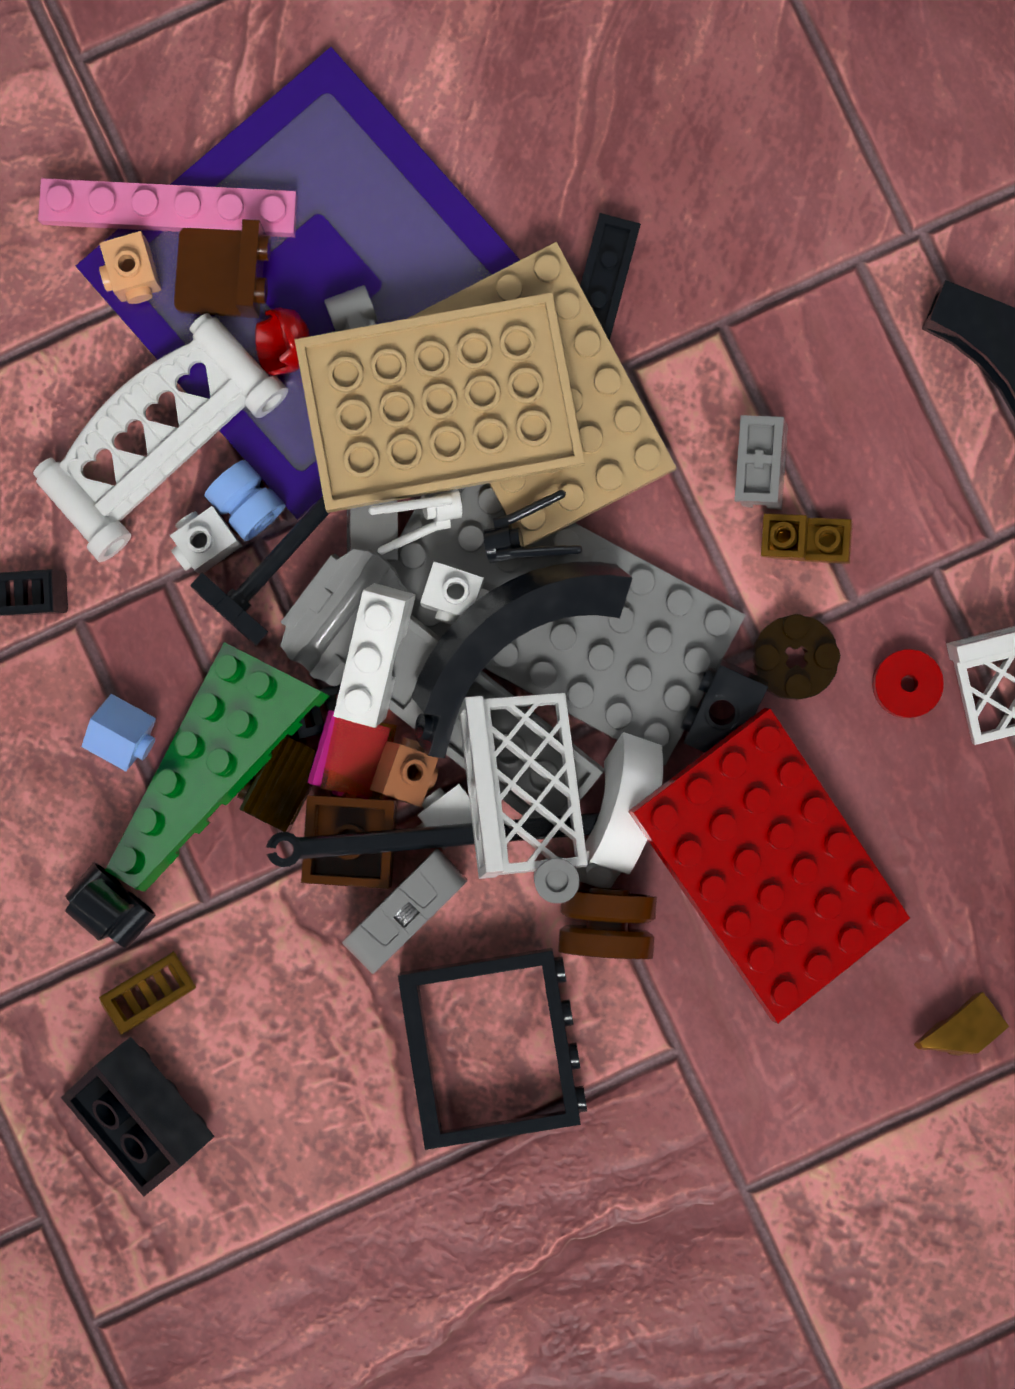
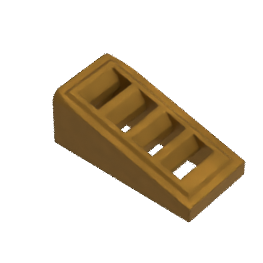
(113, 1010)

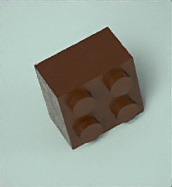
(342, 816)

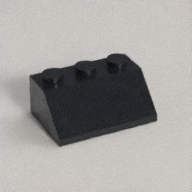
(137, 1116)

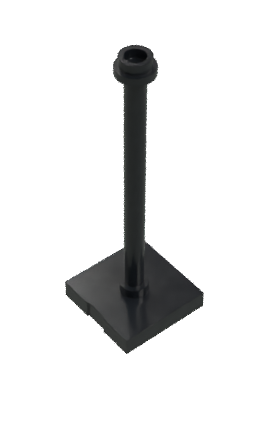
(235, 603)

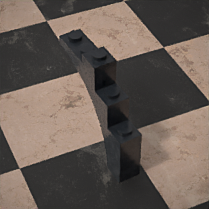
(979, 330)

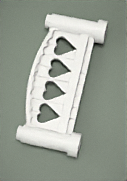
(233, 383)

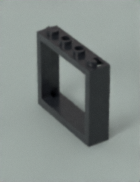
(420, 1056)

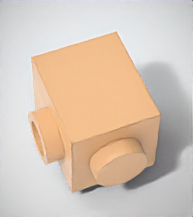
(129, 268)

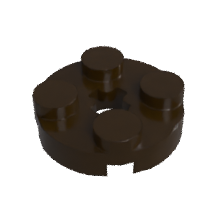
(820, 657)

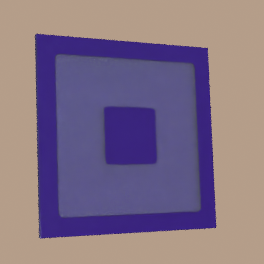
(365, 216)

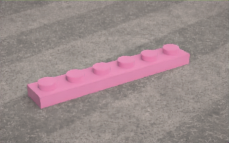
(164, 206)

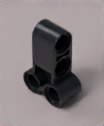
(107, 908)

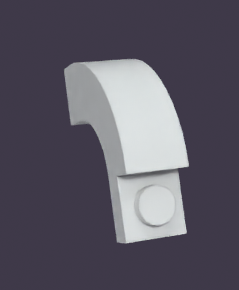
(616, 841)

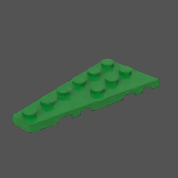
(216, 751)

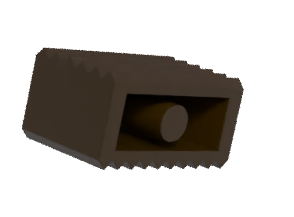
(280, 785)

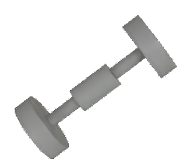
(556, 880)

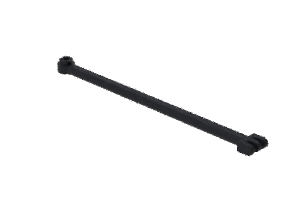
(403, 839)

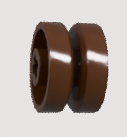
(607, 924)

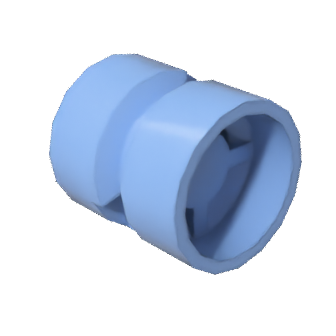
(240, 495)

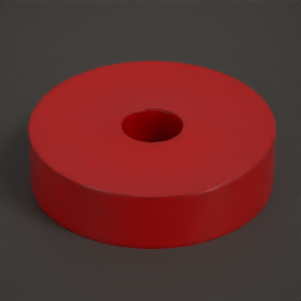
(927, 679)

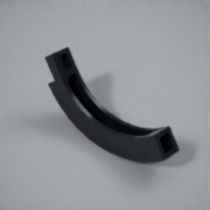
(498, 620)

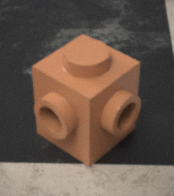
(405, 772)

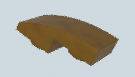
(806, 538)

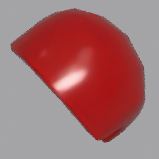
(276, 341)

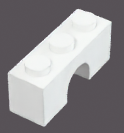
(371, 655)

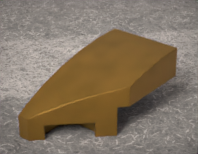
(966, 1030)

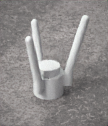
(435, 506)

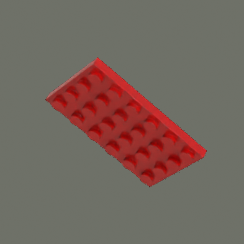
(770, 864)

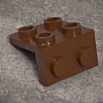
(222, 270)

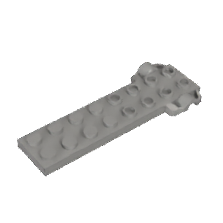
(320, 638)

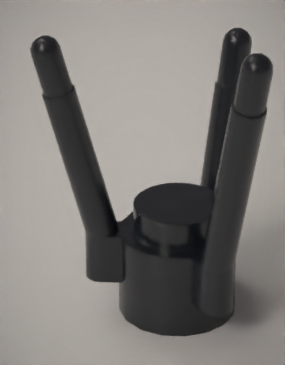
(505, 543)

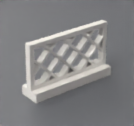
(979, 651)
(484, 780)

